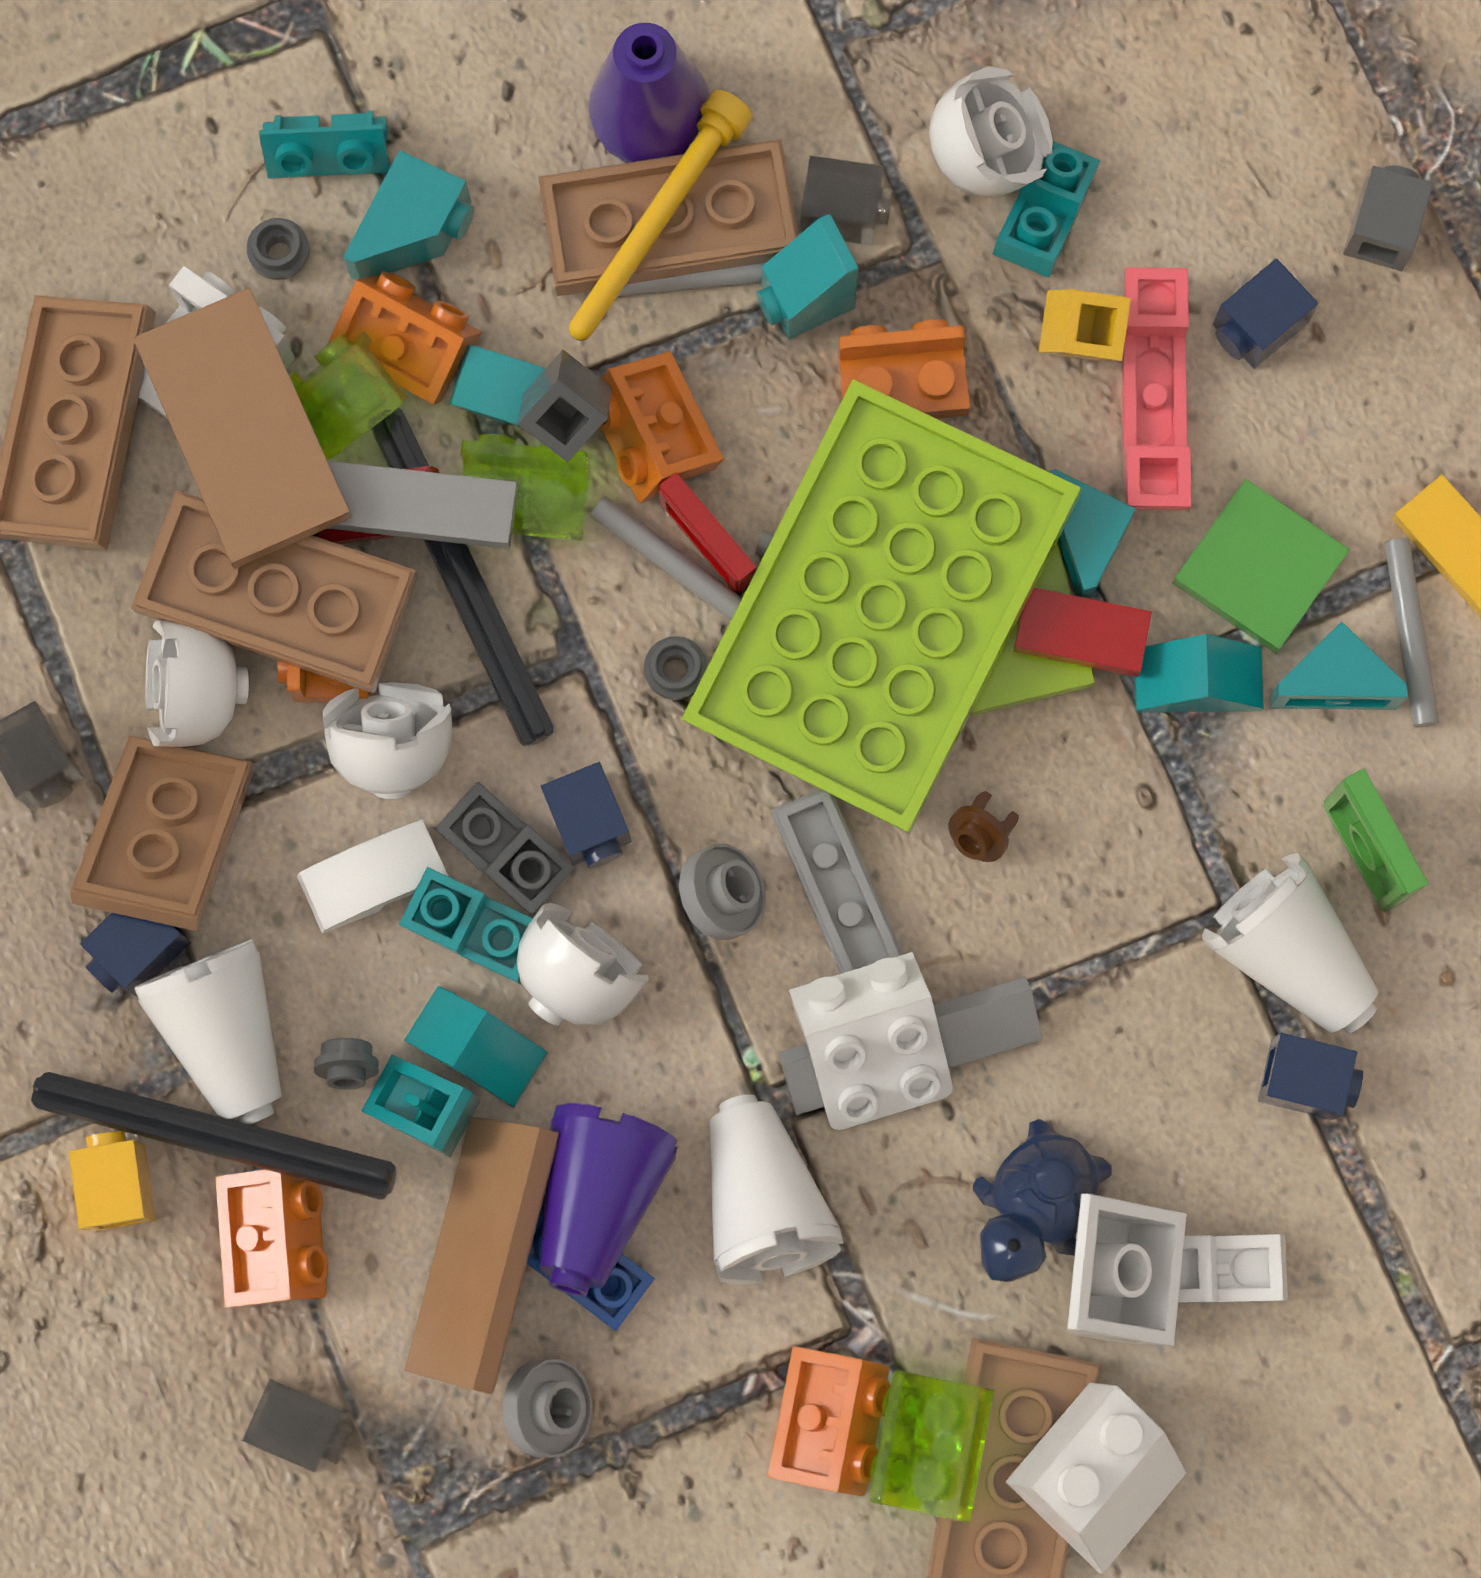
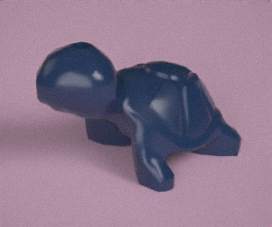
(1039, 1201)

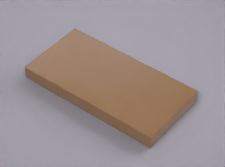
(729, 219)
(71, 421)
(242, 428)
(298, 605)
(482, 1253)
(1005, 1532)

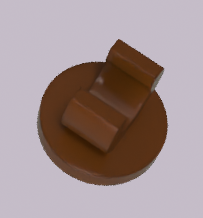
(980, 833)

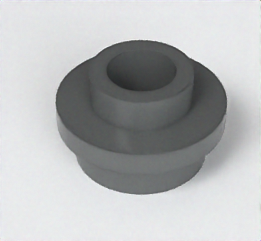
(273, 232)
(674, 649)
(346, 1063)

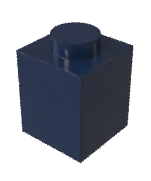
(1263, 314)
(587, 816)
(131, 951)
(1310, 1077)

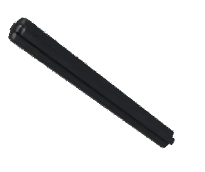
(473, 601)
(214, 1135)

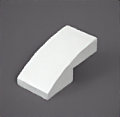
(369, 875)
(1233, 1269)

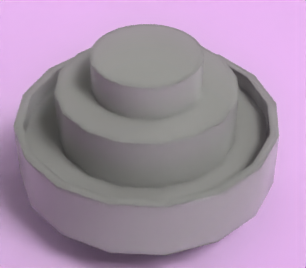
(722, 892)
(547, 1408)

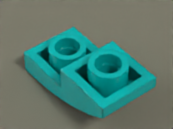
(1047, 211)
(493, 384)
(466, 923)

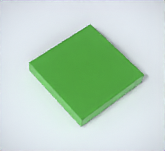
(1260, 566)
(1374, 841)

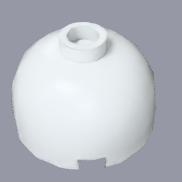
(990, 134)
(192, 685)
(389, 739)
(575, 970)

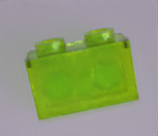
(346, 393)
(549, 489)
(931, 1446)

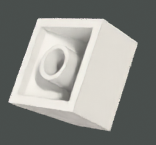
(1126, 1272)
(1099, 1473)

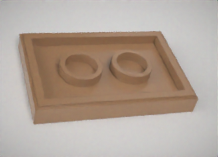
(162, 833)

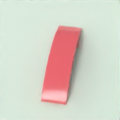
(1155, 390)

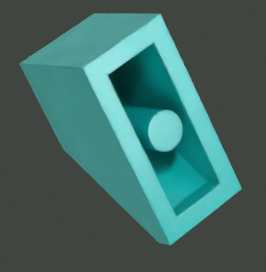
(409, 219)
(809, 280)

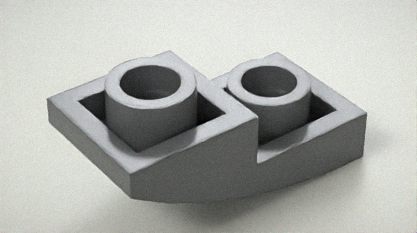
(504, 848)

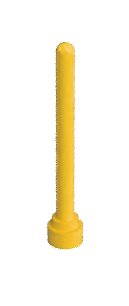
(722, 121)

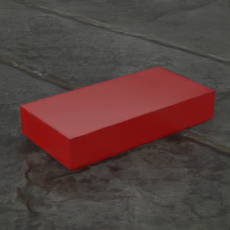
(706, 534)
(1083, 632)

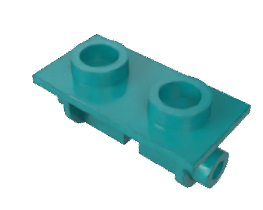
(303, 148)

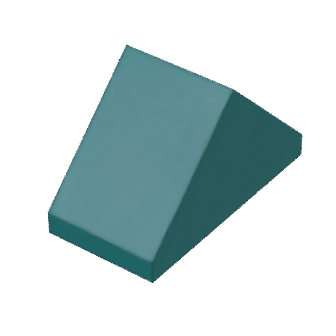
(1091, 536)
(1200, 676)
(1340, 676)
(476, 1045)
(421, 1105)

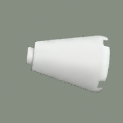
(1296, 947)
(219, 1029)
(763, 1197)

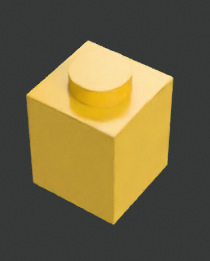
(1084, 325)
(111, 1182)

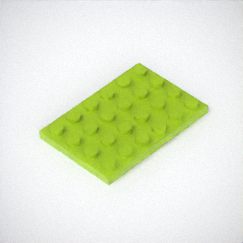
(882, 605)

